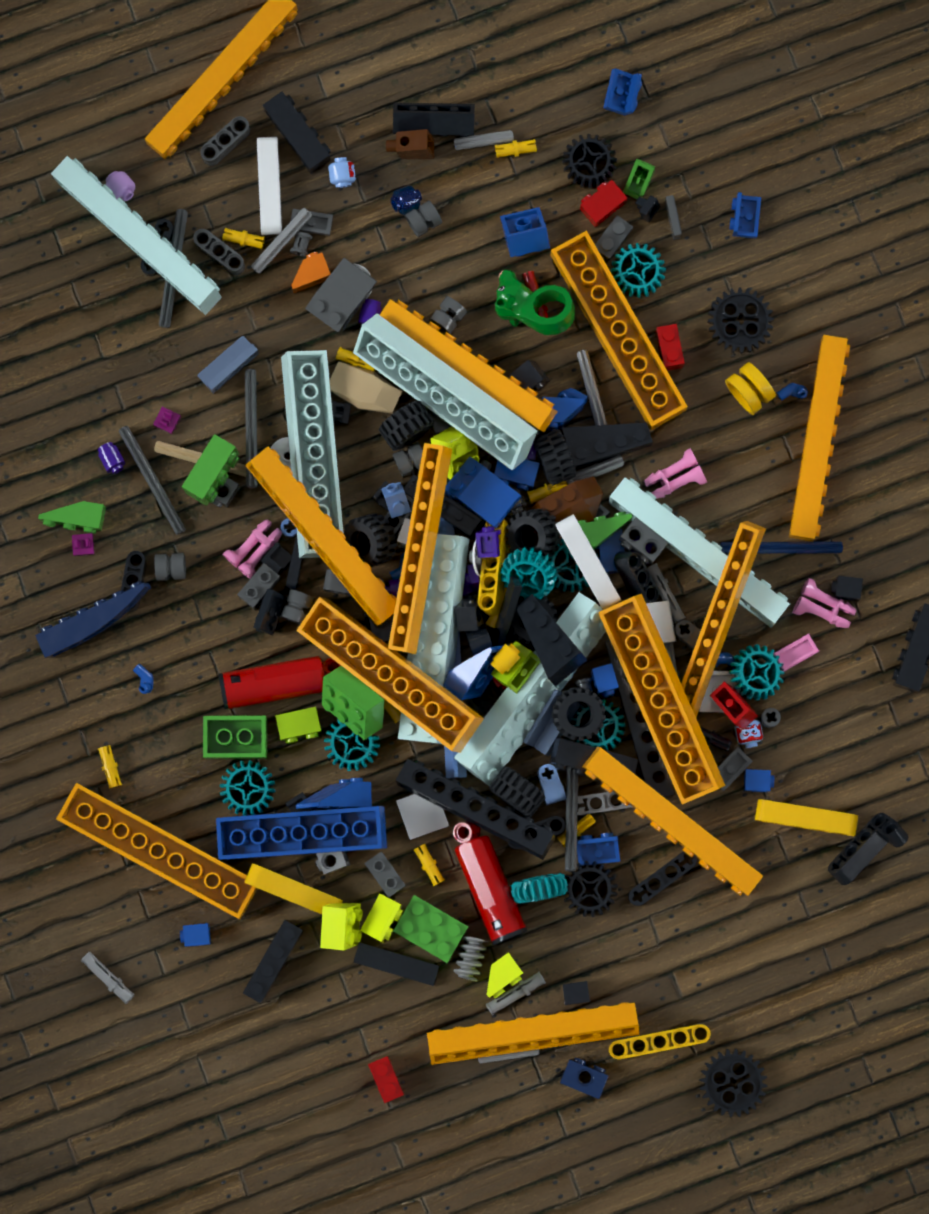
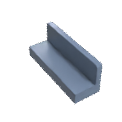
(228, 364)
(543, 730)

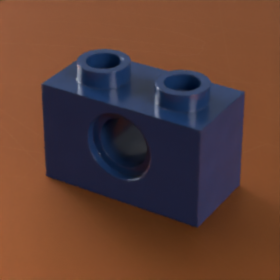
(571, 1078)

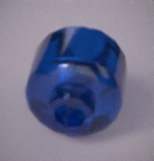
(406, 199)

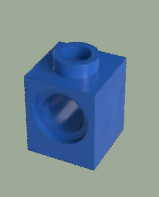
(758, 780)
(195, 935)

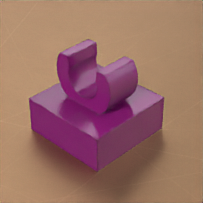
(167, 420)
(83, 544)

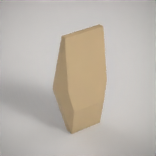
(364, 388)

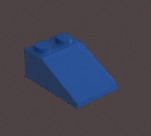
(482, 492)
(472, 676)
(345, 794)

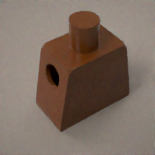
(412, 144)

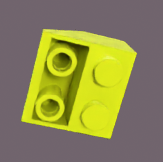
(461, 448)
(381, 918)
(341, 925)
(501, 974)

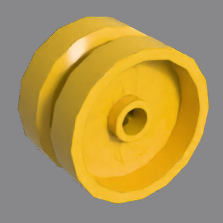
(750, 388)

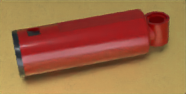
(274, 681)
(488, 884)

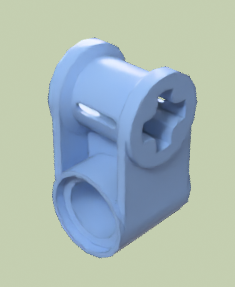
(551, 787)

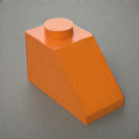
(311, 272)

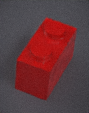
(603, 203)
(670, 347)
(733, 705)
(386, 1079)

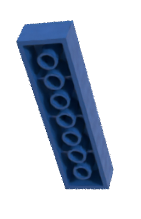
(301, 833)

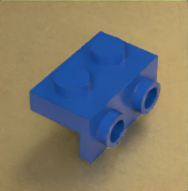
(622, 92)
(746, 216)
(601, 849)

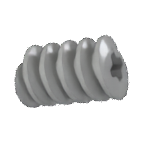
(470, 958)

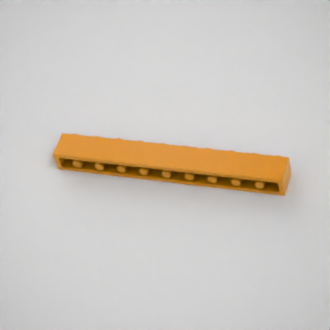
(220, 76)
(475, 369)
(818, 438)
(322, 535)
(420, 548)
(721, 612)
(672, 821)
(533, 1033)

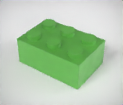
(211, 470)
(352, 702)
(234, 737)
(430, 929)

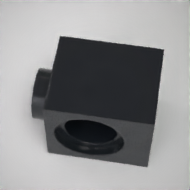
(847, 588)

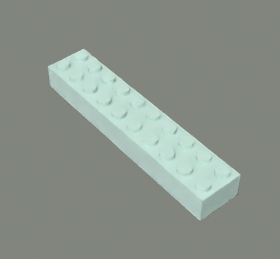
(140, 238)
(444, 391)
(312, 434)
(695, 549)
(439, 625)
(514, 713)

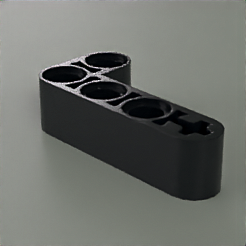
(865, 846)

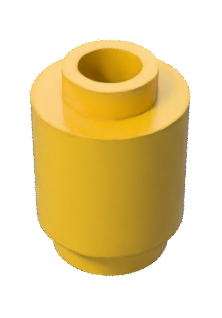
(505, 658)

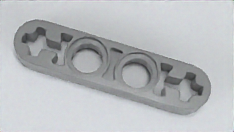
(606, 803)

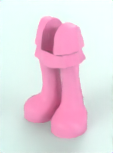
(693, 475)
(237, 556)
(805, 605)

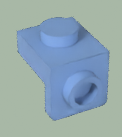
(396, 499)

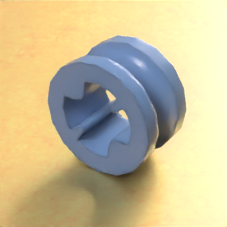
(285, 523)

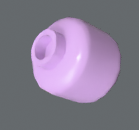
(121, 185)

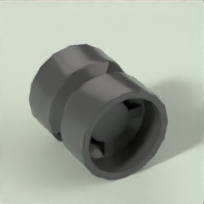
(423, 218)
(443, 320)
(408, 460)
(170, 566)
(297, 606)

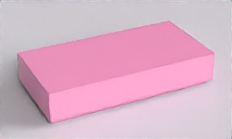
(796, 652)

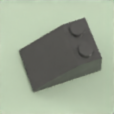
(341, 295)

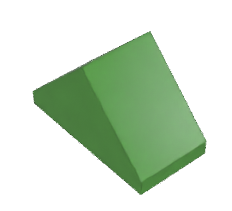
(639, 179)

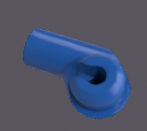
(794, 390)
(725, 658)
(146, 681)

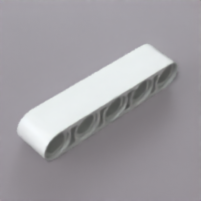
(269, 185)
(588, 562)

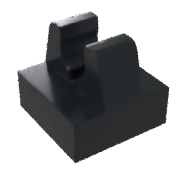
(648, 207)
(341, 412)

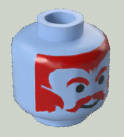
(342, 172)
(750, 735)

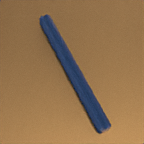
(792, 547)

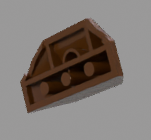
(577, 498)

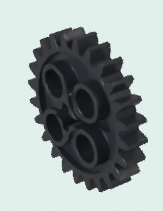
(739, 302)
(725, 1065)

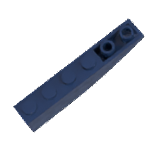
(88, 622)

